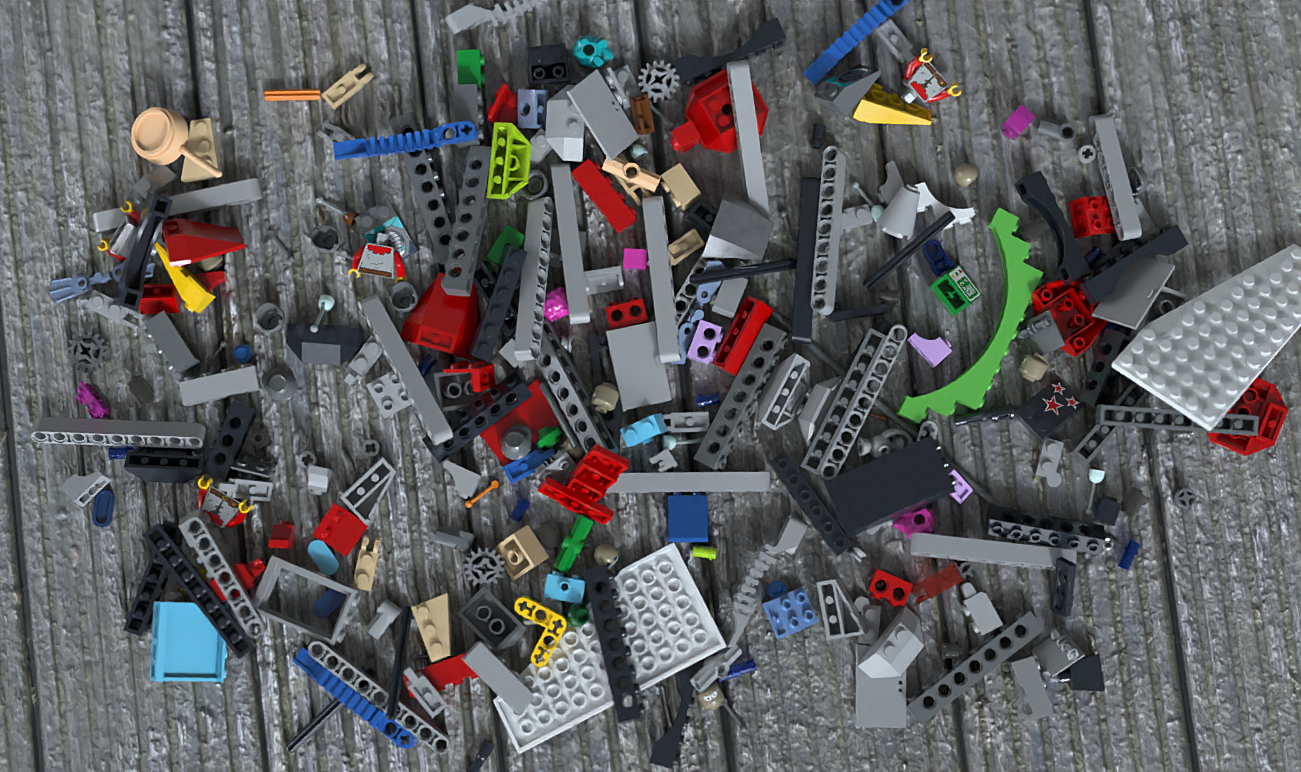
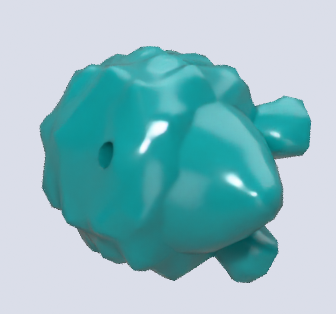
(592, 51)

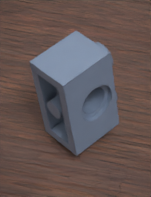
(532, 108)

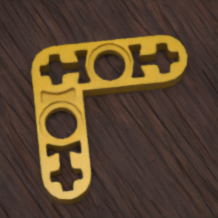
(547, 622)

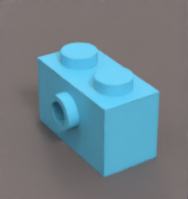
(644, 430)
(564, 588)

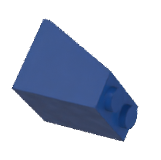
(687, 517)

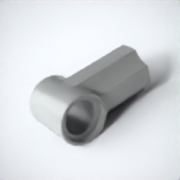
(386, 614)

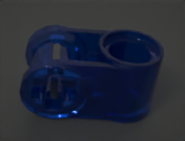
(937, 259)

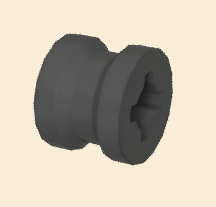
(1189, 497)

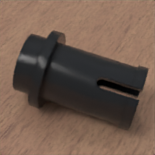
(817, 136)

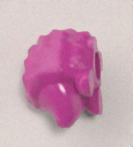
(556, 304)
(915, 521)

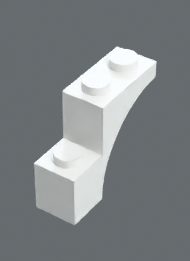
(938, 209)

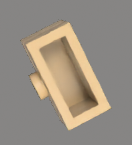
(681, 187)

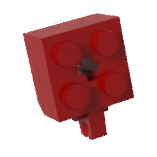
(247, 574)

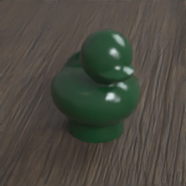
(577, 615)

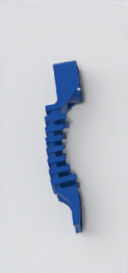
(851, 38)
(401, 144)
(353, 699)

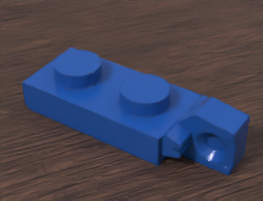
(522, 468)

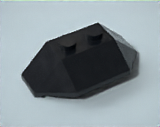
(327, 346)
(164, 464)

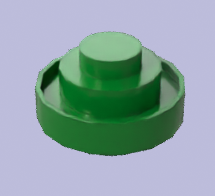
(549, 436)

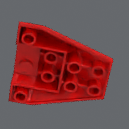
(196, 241)
(1071, 314)
(443, 321)

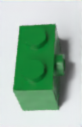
(470, 68)
(508, 237)

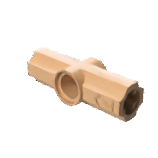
(643, 177)

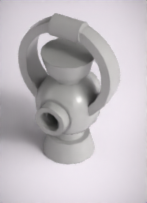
(881, 444)

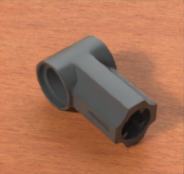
(1054, 129)
(459, 539)

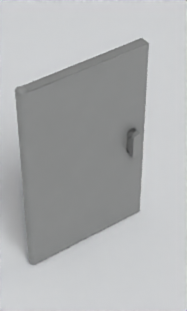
(602, 114)
(1131, 292)
(638, 366)
(879, 700)

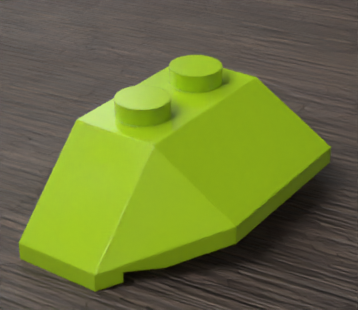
(508, 161)

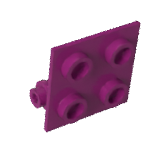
(85, 395)

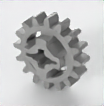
(665, 76)

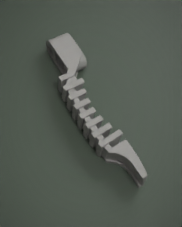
(473, 15)
(786, 541)

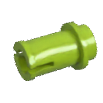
(704, 551)

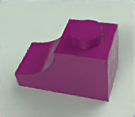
(1017, 123)

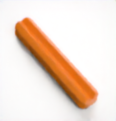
(292, 94)

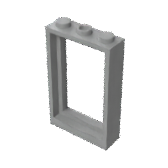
(267, 585)

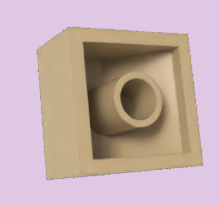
(521, 552)

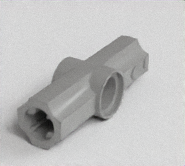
(715, 667)

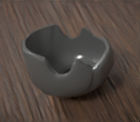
(1137, 179)
(326, 238)
(404, 296)
(270, 317)

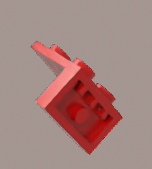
(505, 106)
(1091, 216)
(482, 373)
(340, 529)

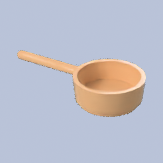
(162, 137)

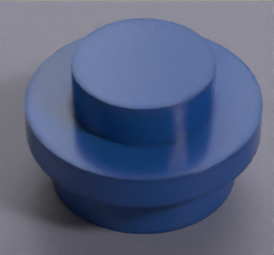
(242, 353)
(776, 589)

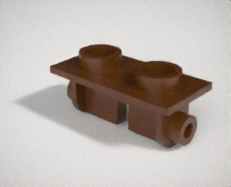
(642, 114)

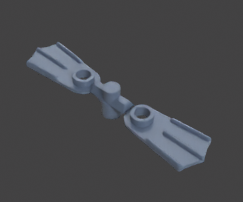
(71, 286)
(696, 312)

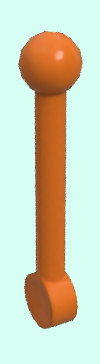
(494, 484)

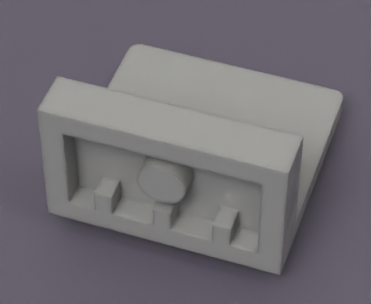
(623, 85)

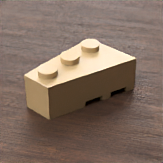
(202, 142)
(435, 626)

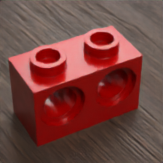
(684, 137)
(627, 319)
(891, 582)

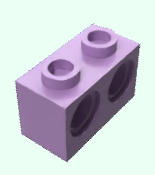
(701, 341)

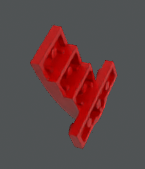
(588, 484)

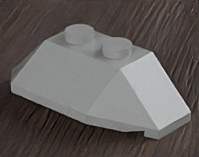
(564, 127)
(784, 392)
(816, 407)
(894, 647)

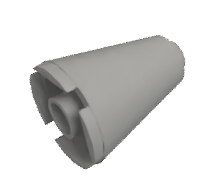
(901, 213)

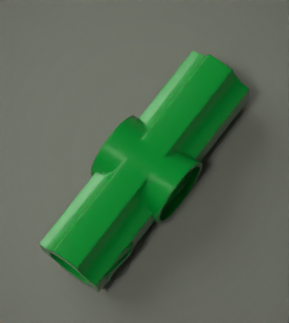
(573, 544)

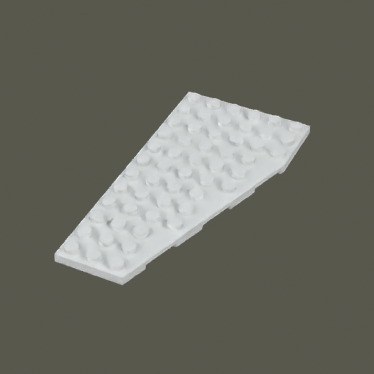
(1219, 341)
(666, 633)

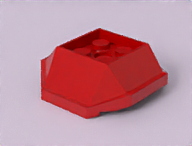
(706, 113)
(1259, 400)

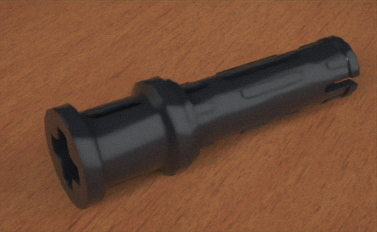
(992, 414)

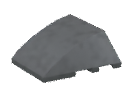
(738, 230)

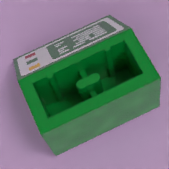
(955, 291)

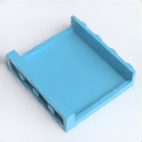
(185, 645)

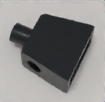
(1084, 674)

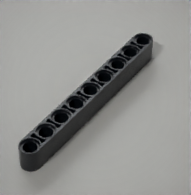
(806, 244)

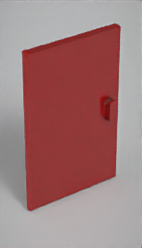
(532, 413)

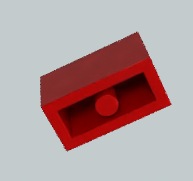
(159, 298)

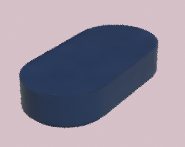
(103, 508)
(328, 603)

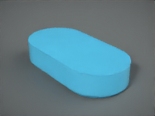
(323, 557)

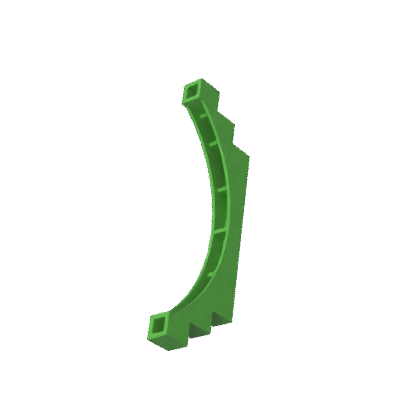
(1019, 284)

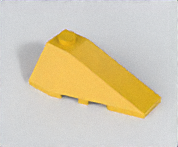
(882, 107)
(189, 287)

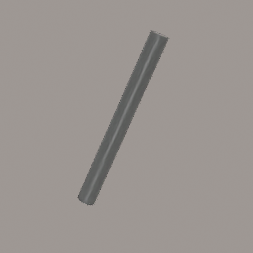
(559, 415)

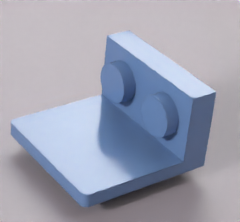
(790, 613)

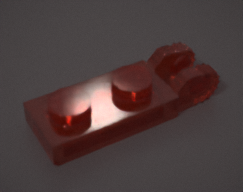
(938, 582)

